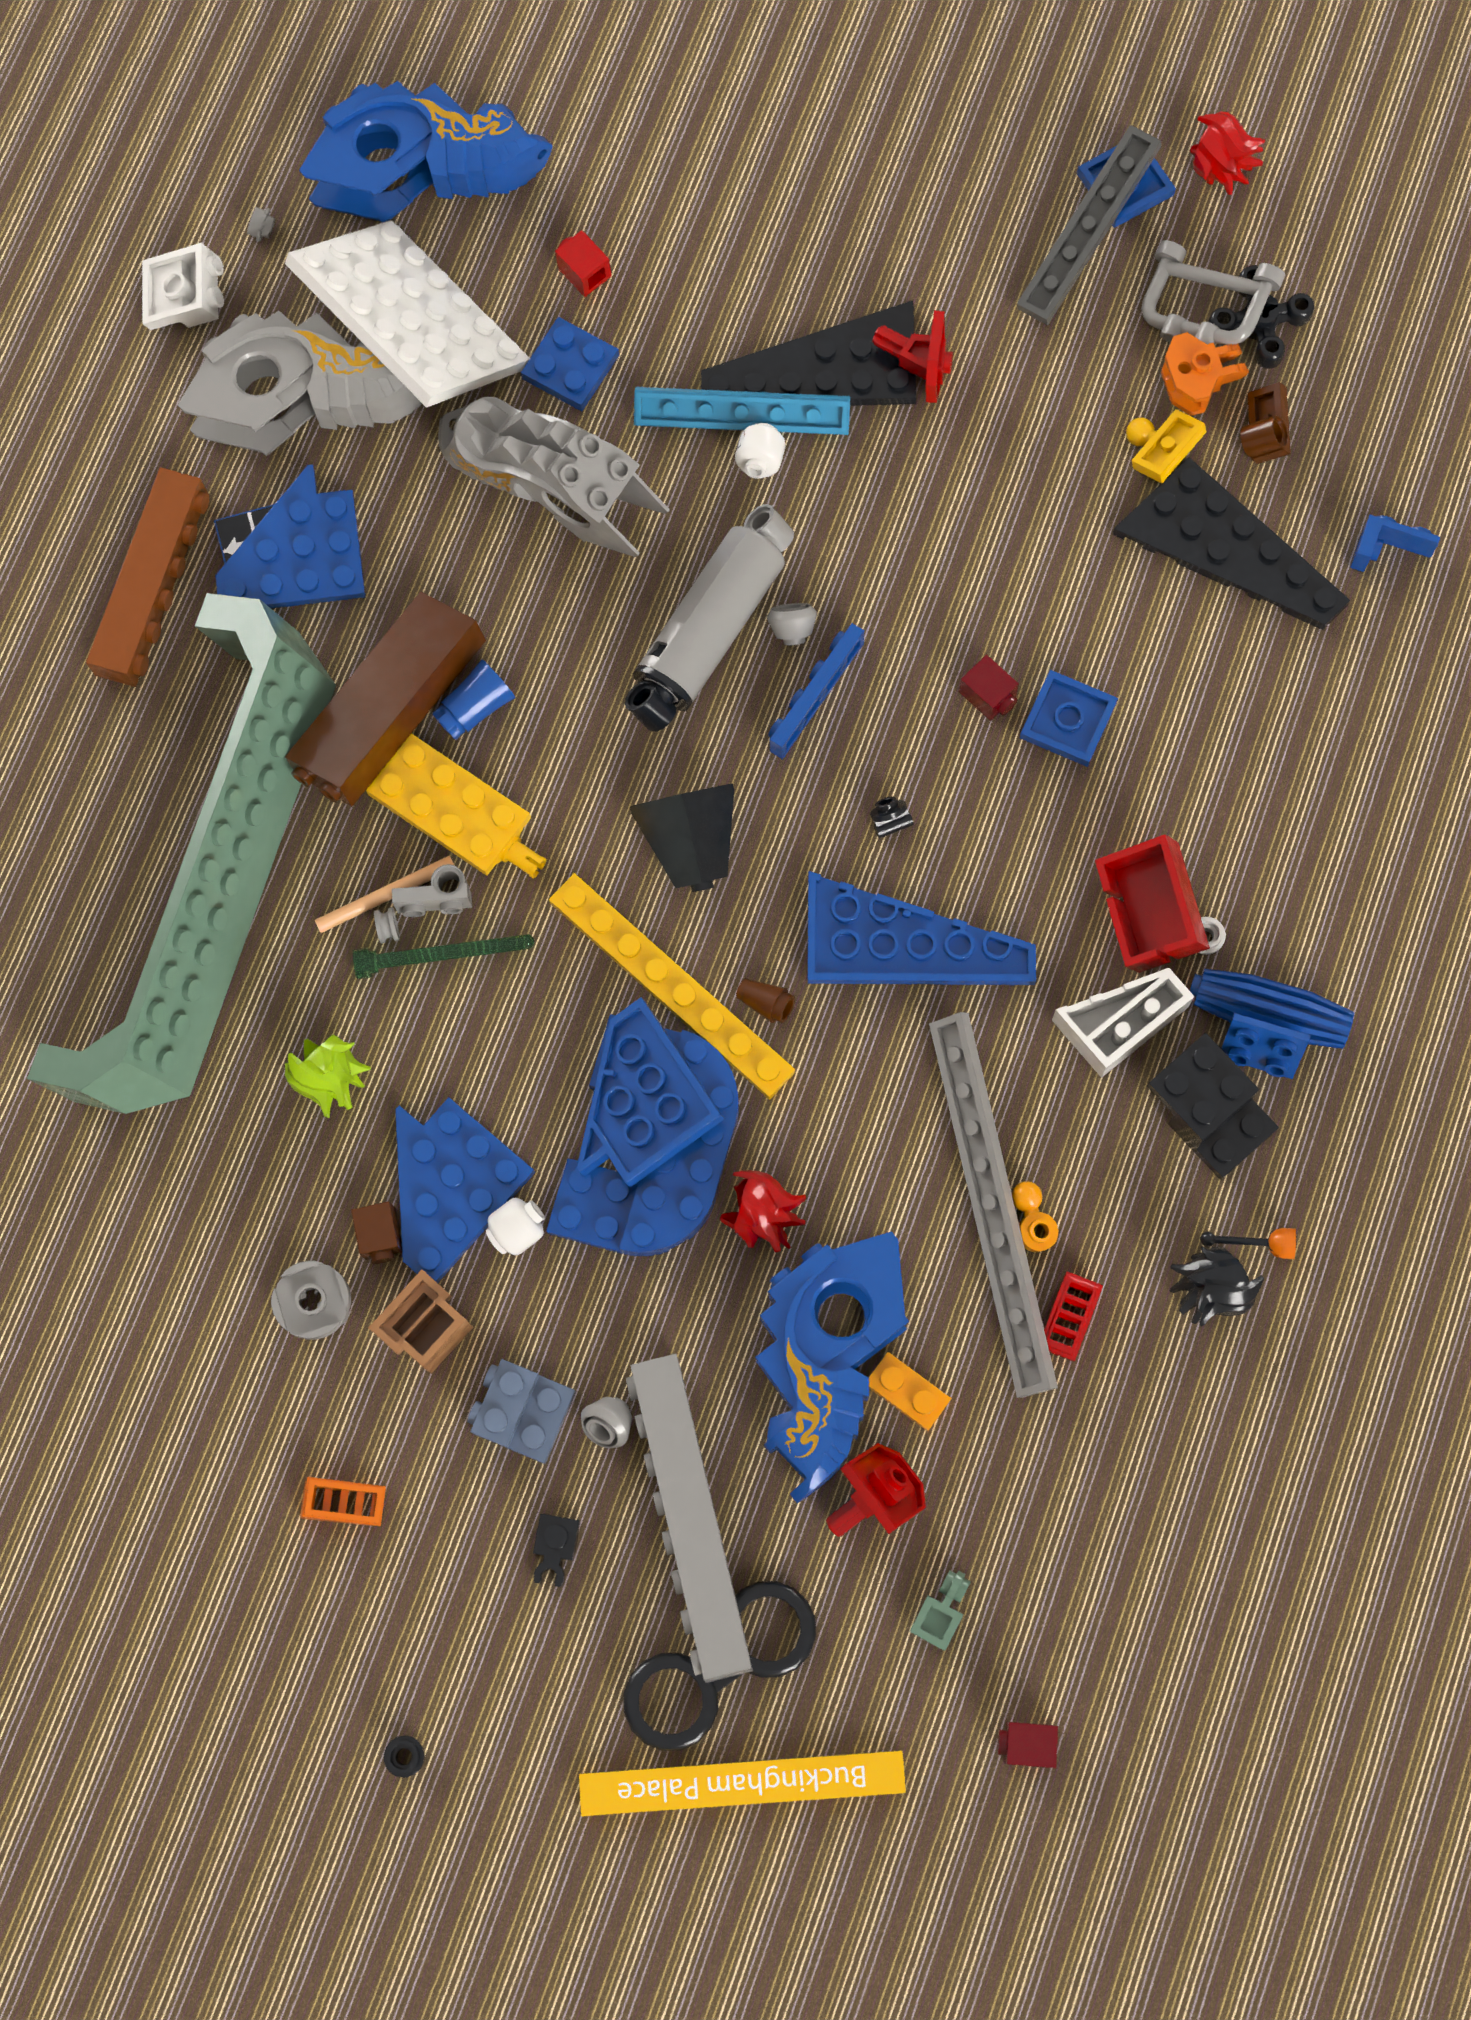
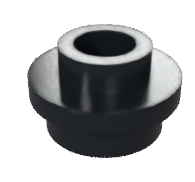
(391, 1756)

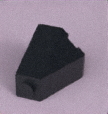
(690, 834)

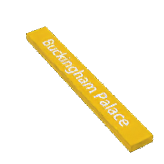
(742, 1783)

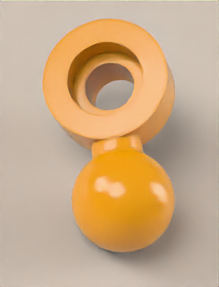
(1028, 1198)

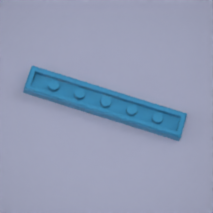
(741, 409)

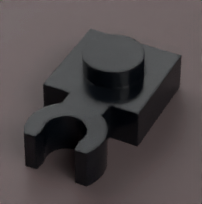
(555, 1541)

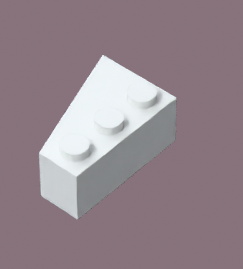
(1123, 1019)

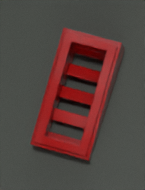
(1083, 1285)

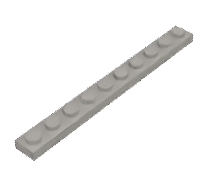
(993, 1206)

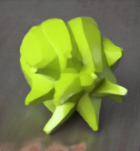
(325, 1073)

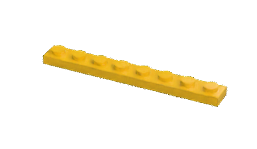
(672, 986)

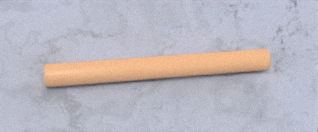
(379, 896)

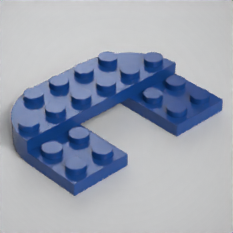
(670, 1200)

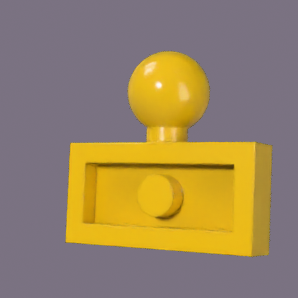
(1166, 446)

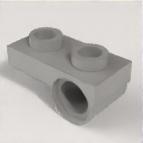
(417, 900)

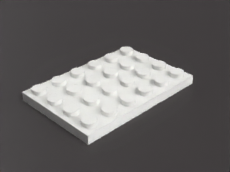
(407, 312)

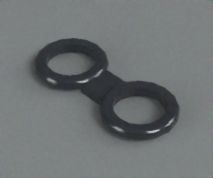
(710, 1690)

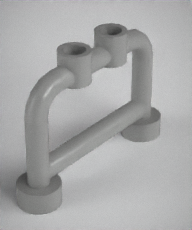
(1170, 258)

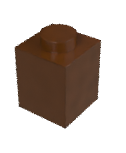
(377, 1232)

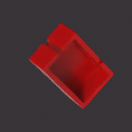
(1158, 903)

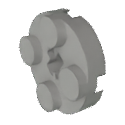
(292, 1289)

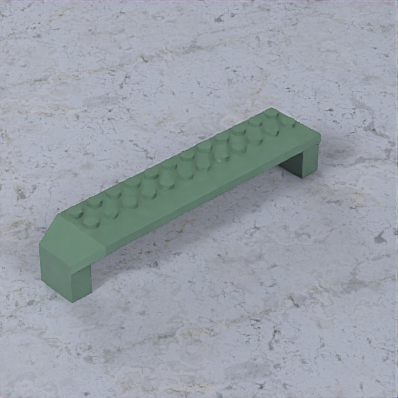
(220, 880)

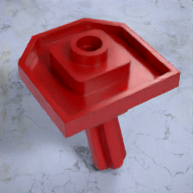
(920, 353)
(883, 1488)

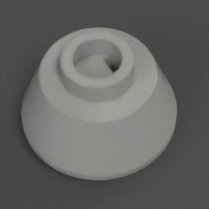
(792, 622)
(607, 1422)

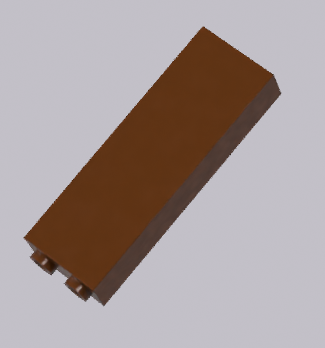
(385, 699)

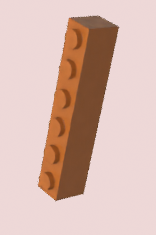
(148, 577)

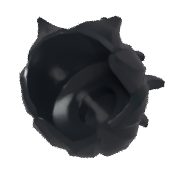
(1215, 1285)

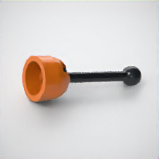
(1280, 1242)

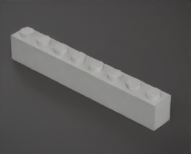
(691, 1519)

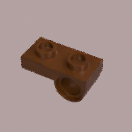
(1268, 426)

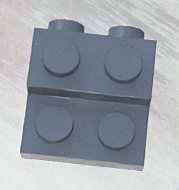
(521, 1410)

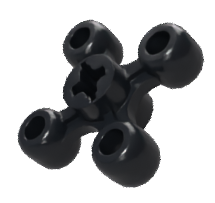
(1269, 348)

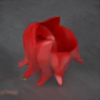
(1225, 151)
(763, 1210)

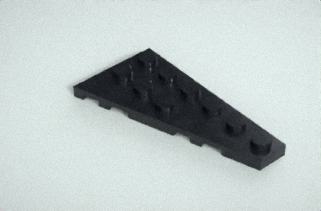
(827, 363)
(1221, 539)

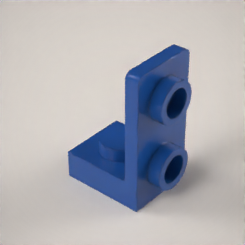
(1386, 530)

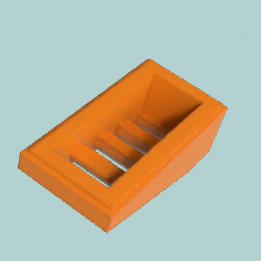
(309, 1495)

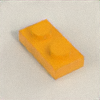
(908, 1391)

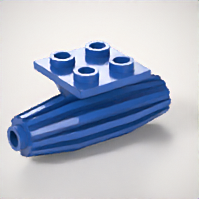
(1270, 1019)

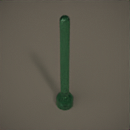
(370, 962)

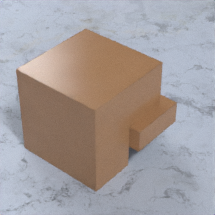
(422, 1323)

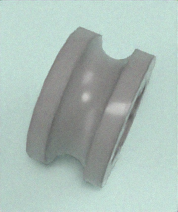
(386, 925)

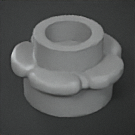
(261, 224)

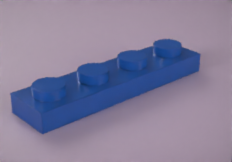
(823, 679)

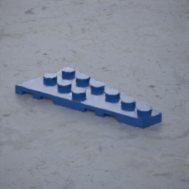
(889, 941)

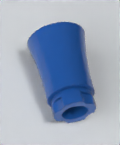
(473, 700)

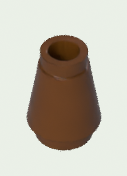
(766, 999)

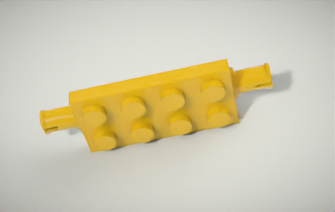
(454, 808)

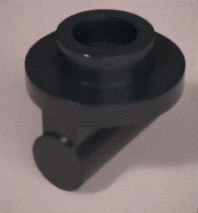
(890, 816)

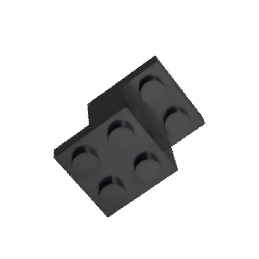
(1213, 1106)

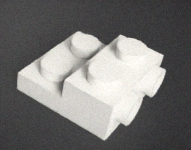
(181, 287)

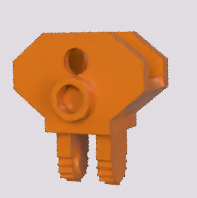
(1195, 371)

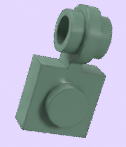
(936, 1619)

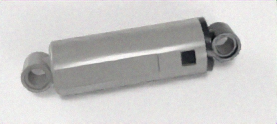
(709, 618)

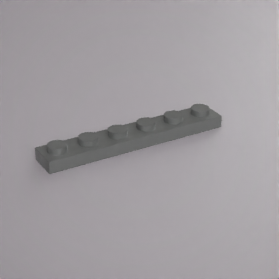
(1089, 225)

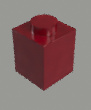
(989, 688)
(1028, 1744)

